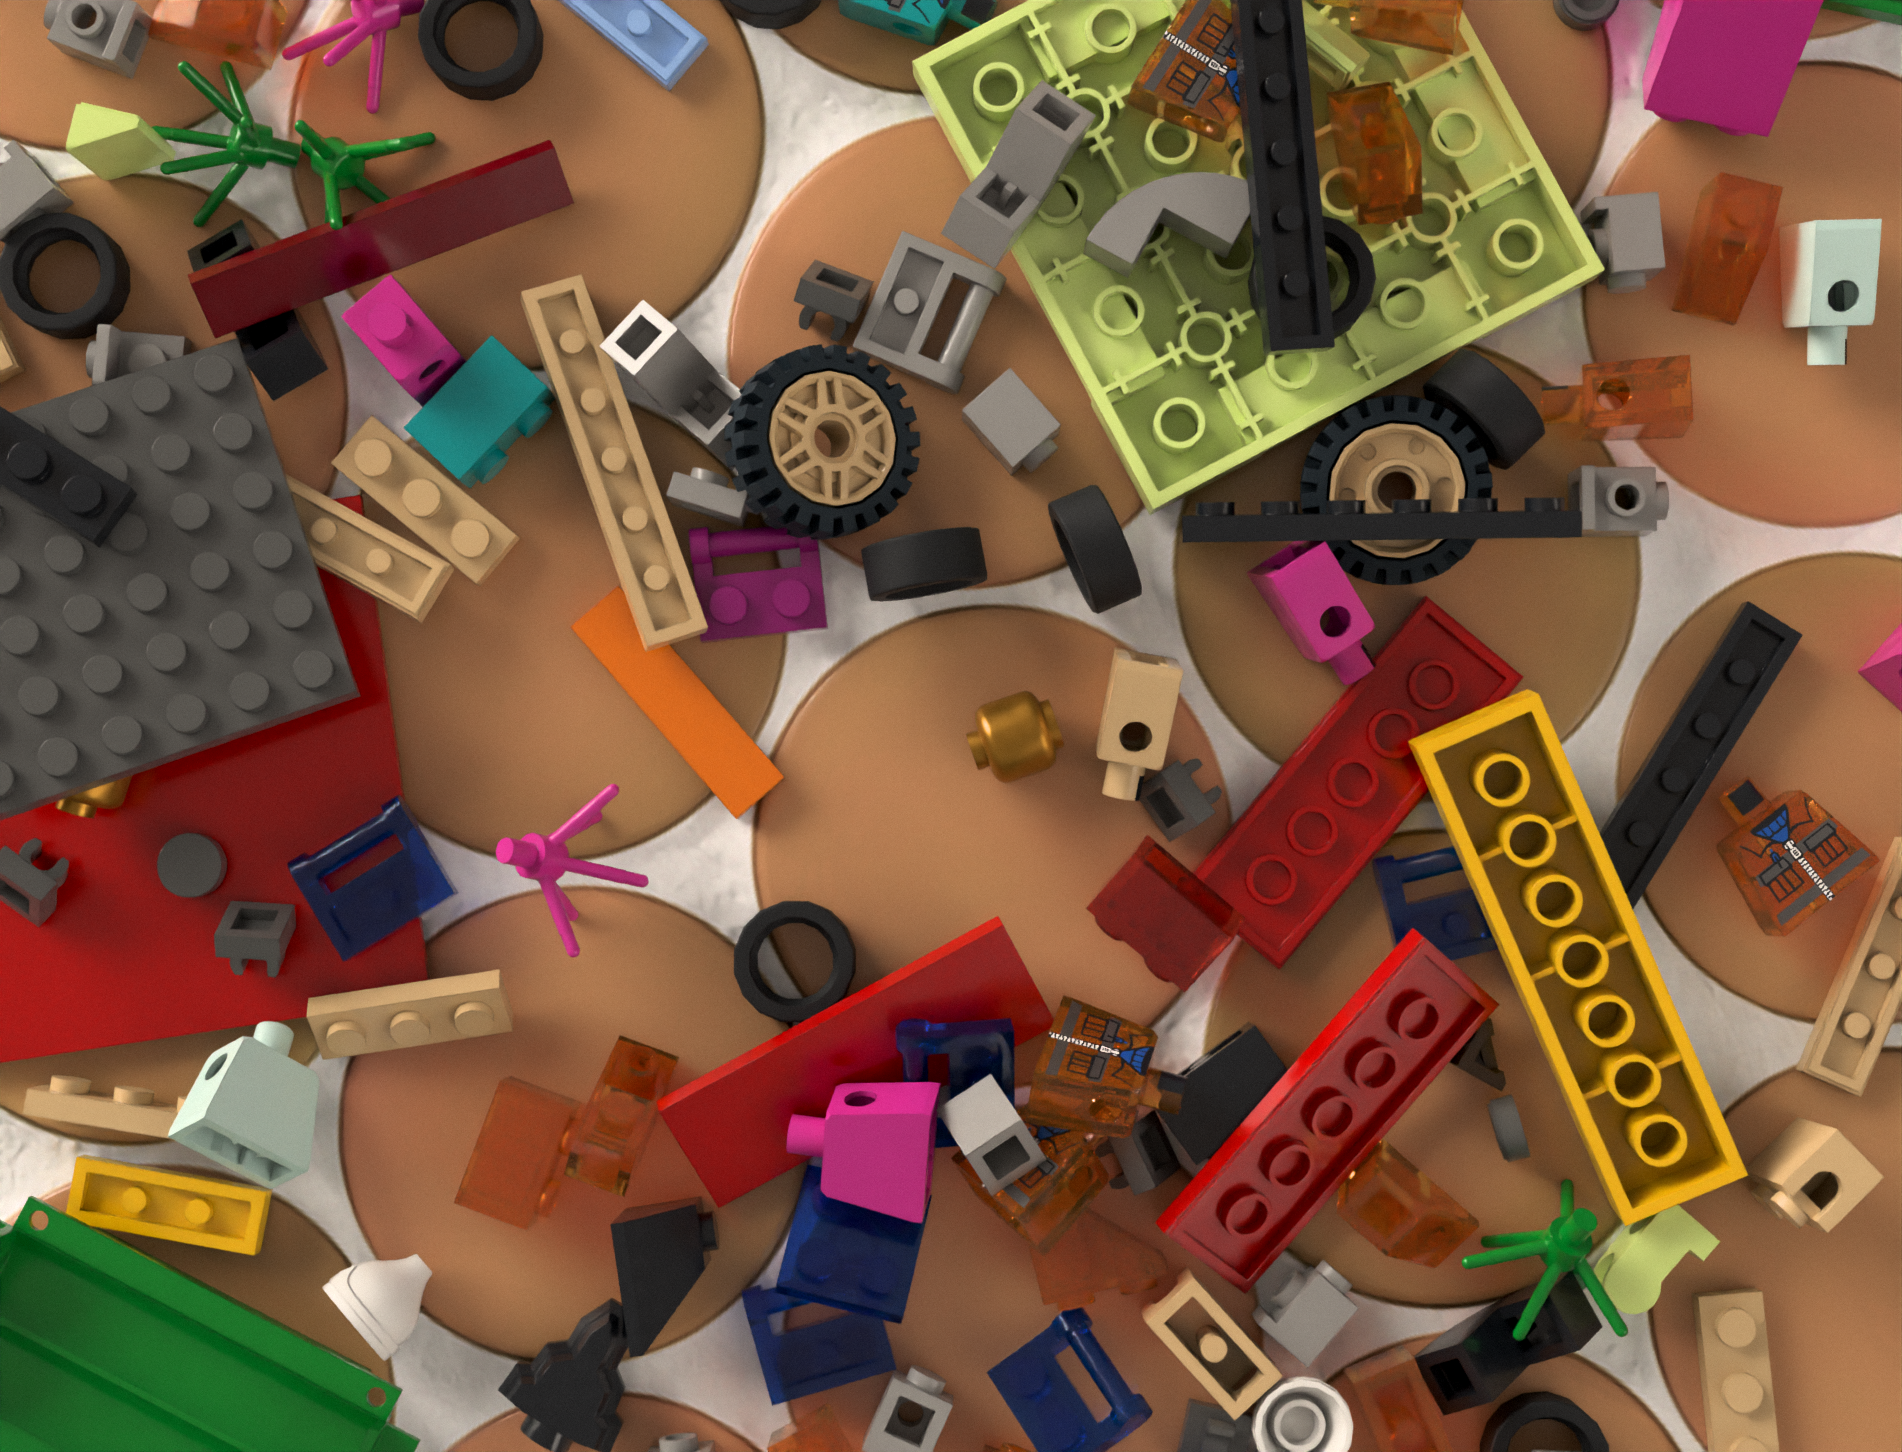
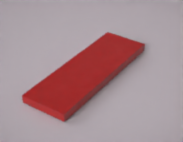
(1349, 781)
(1327, 1112)
(740, 1113)

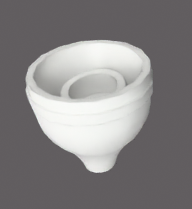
(381, 1299)
(1302, 1417)

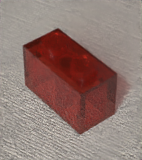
(1165, 914)

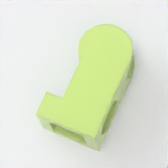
(1647, 1254)

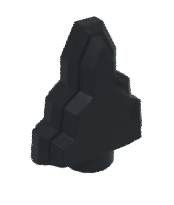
(574, 1384)

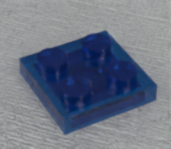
(849, 1255)

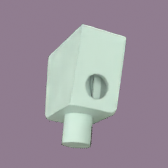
(1833, 263)
(253, 1108)

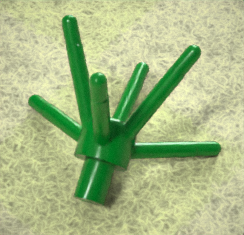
(247, 145)
(344, 164)
(1562, 1250)

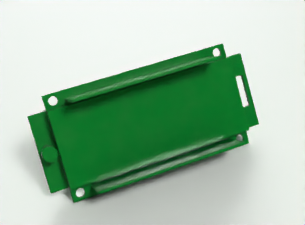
(144, 1358)

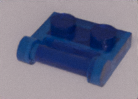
(384, 895)
(1446, 920)
(972, 1054)
(815, 1353)
(1050, 1403)

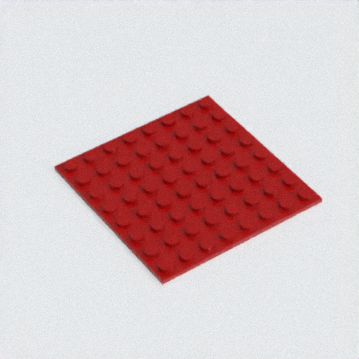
(141, 963)

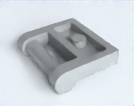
(909, 304)

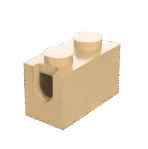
(1811, 1175)
(1211, 1344)

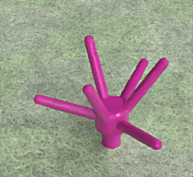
(368, 18)
(548, 858)

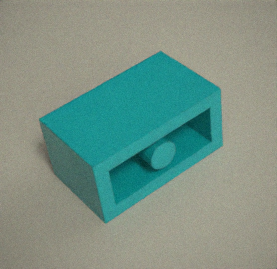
(482, 414)

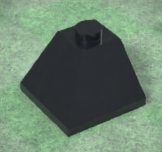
(658, 1261)

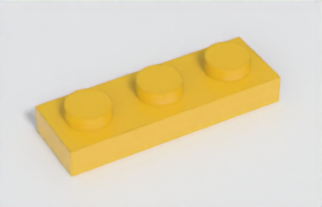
(169, 1204)

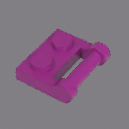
(757, 600)

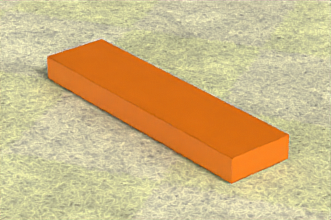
(679, 706)

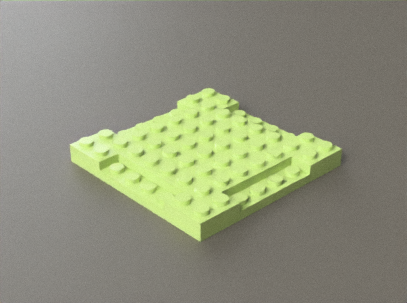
(1177, 343)

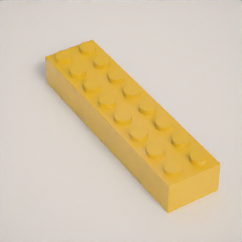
(1577, 957)

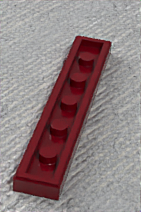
(381, 239)

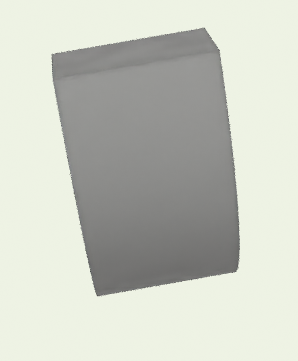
(1019, 174)
(1194, 204)
(674, 375)

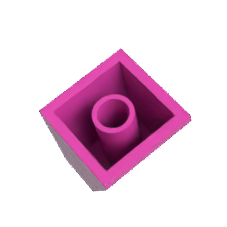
(1726, 61)

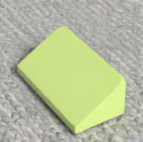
(1330, 50)
(115, 142)

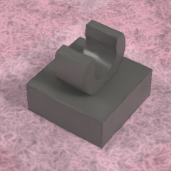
(834, 293)
(1176, 800)
(26, 887)
(255, 933)
(1144, 1155)
(1212, 1429)

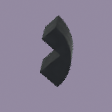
(276, 349)
(1482, 1358)

